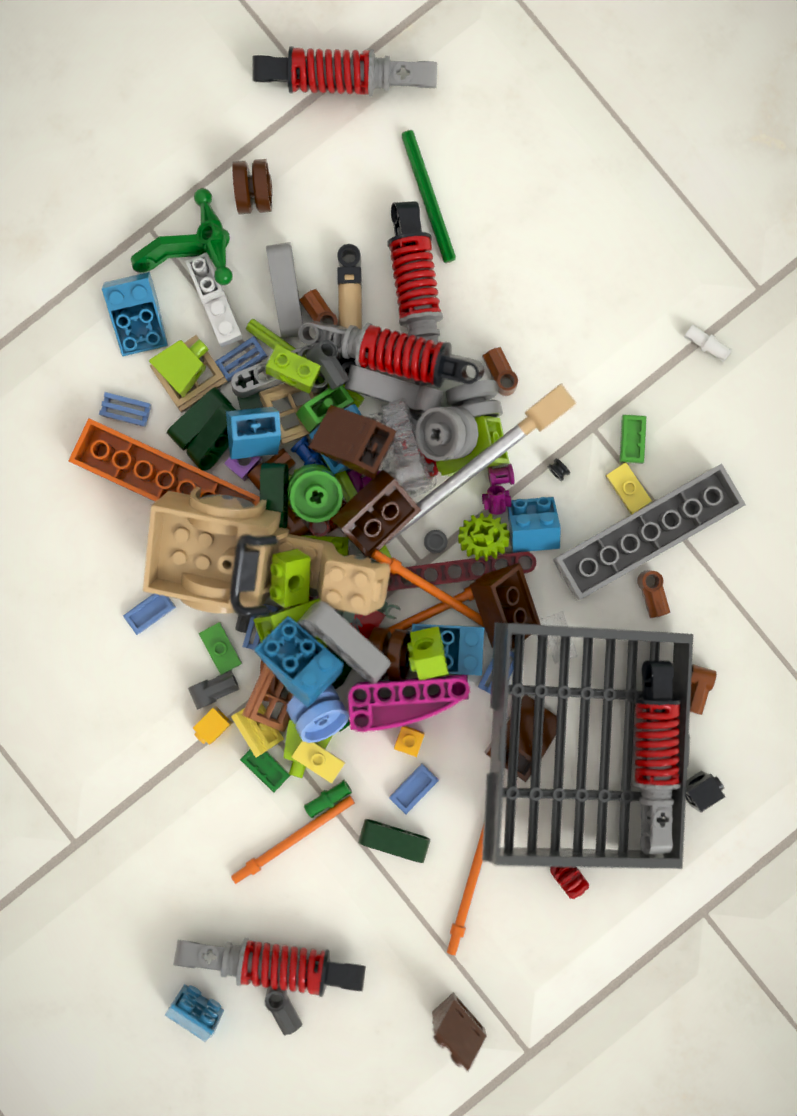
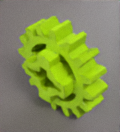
(483, 535)

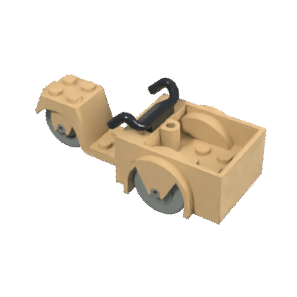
(220, 557)

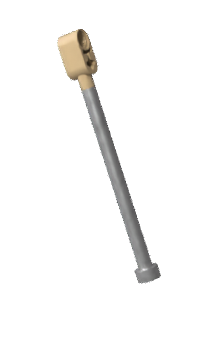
(538, 416)

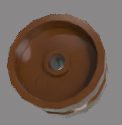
(252, 186)
(395, 649)

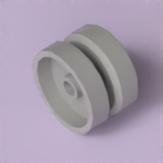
(476, 398)
(446, 433)

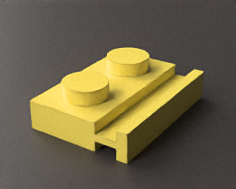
(257, 735)

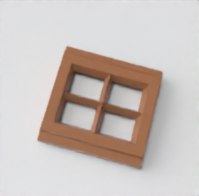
(257, 697)

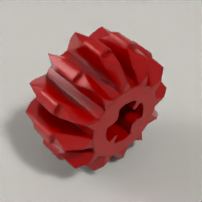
(570, 880)

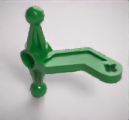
(210, 238)

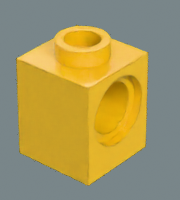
(211, 726)
(409, 740)

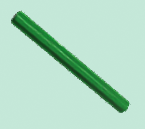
(428, 196)

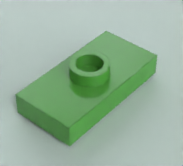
(632, 439)
(220, 648)

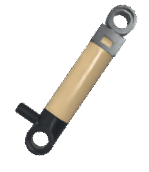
(349, 294)

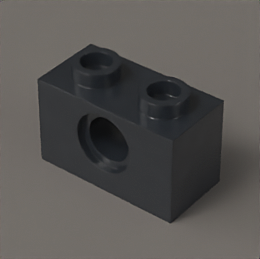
(703, 791)

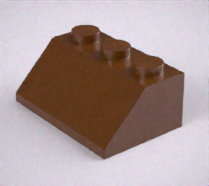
(376, 513)
(504, 598)

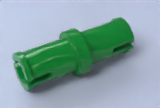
(327, 799)

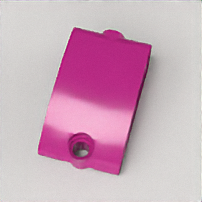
(398, 710)

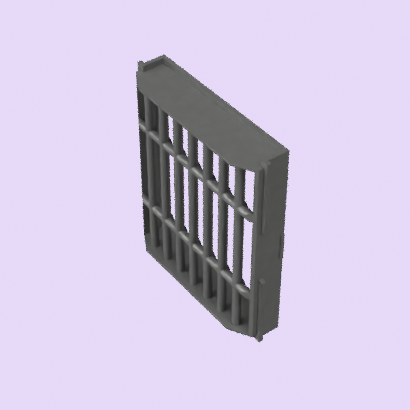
(495, 792)

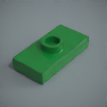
(266, 769)

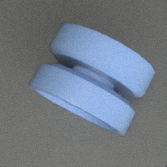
(321, 719)

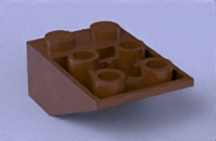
(353, 440)
(526, 736)
(458, 1031)

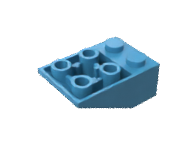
(135, 313)
(462, 647)
(299, 661)
(195, 1012)

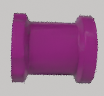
(507, 471)

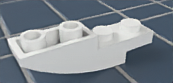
(214, 300)

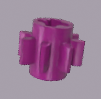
(496, 500)

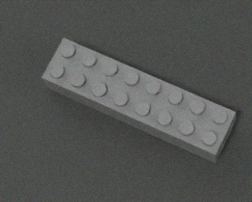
(649, 532)

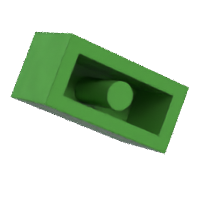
(313, 411)

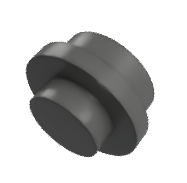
(435, 541)

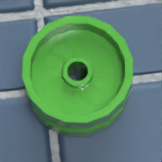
(319, 506)

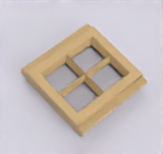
(199, 391)
(281, 391)

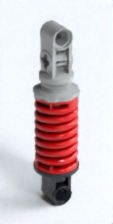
(353, 74)
(414, 273)
(395, 352)
(658, 755)
(273, 967)

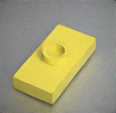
(628, 488)
(318, 760)

